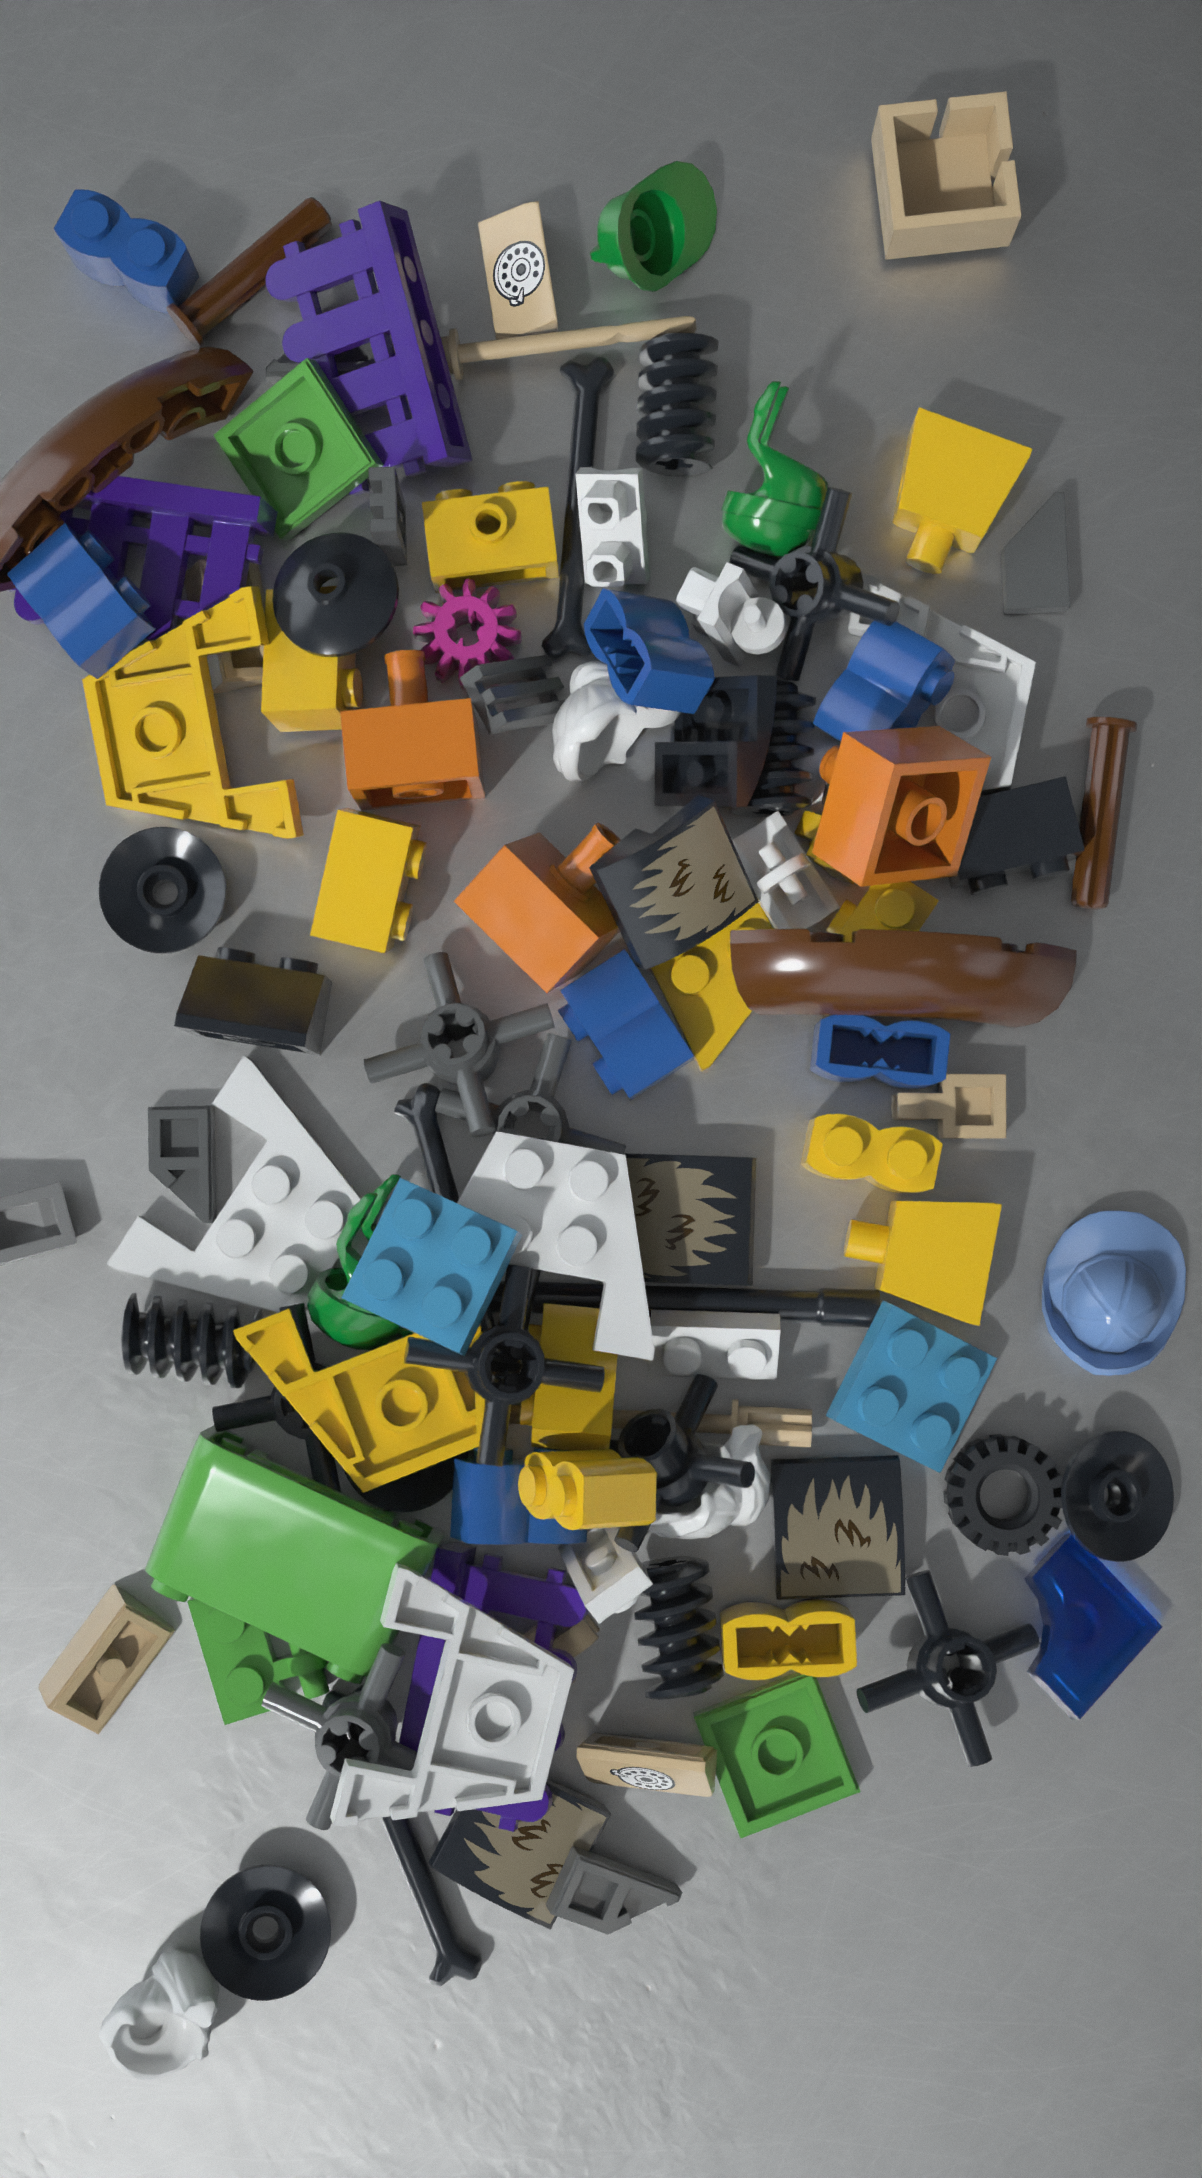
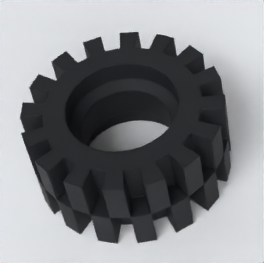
(1032, 1522)

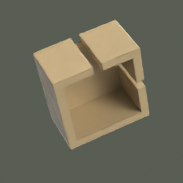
(940, 190)

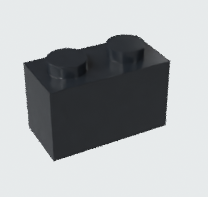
(1020, 832)

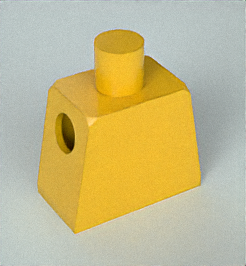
(952, 486)
(931, 1254)

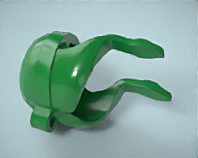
(788, 503)
(331, 1313)

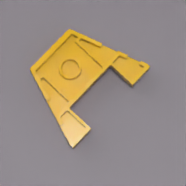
(162, 730)
(372, 1408)

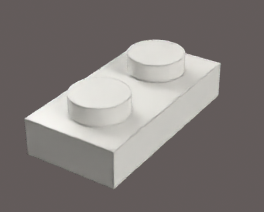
(715, 1344)
(605, 1573)

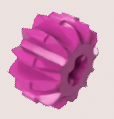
(467, 609)

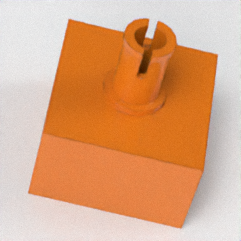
(414, 746)
(899, 804)
(544, 905)

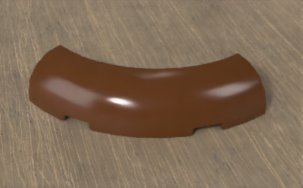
(104, 434)
(900, 975)

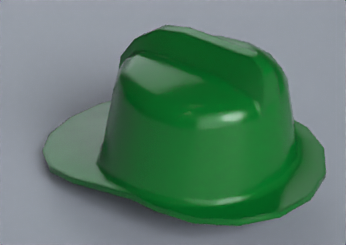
(657, 226)

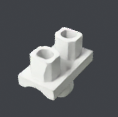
(613, 526)
(732, 613)
(783, 876)

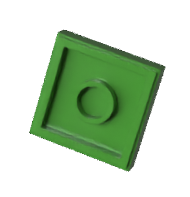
(298, 448)
(776, 1752)

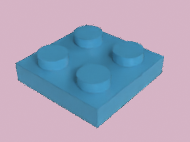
(432, 1266)
(911, 1386)

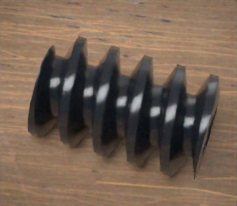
(672, 402)
(779, 774)
(184, 1342)
(679, 1628)

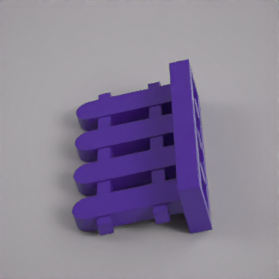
(398, 310)
(170, 540)
(491, 1590)

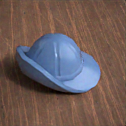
(1113, 1291)

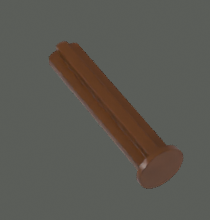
(247, 271)
(1101, 810)

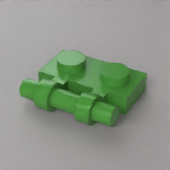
(245, 1663)

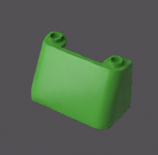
(285, 1553)

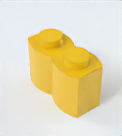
(888, 1158)
(589, 1489)
(807, 1637)

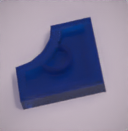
(1088, 1626)

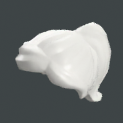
(597, 725)
(719, 1503)
(163, 2019)

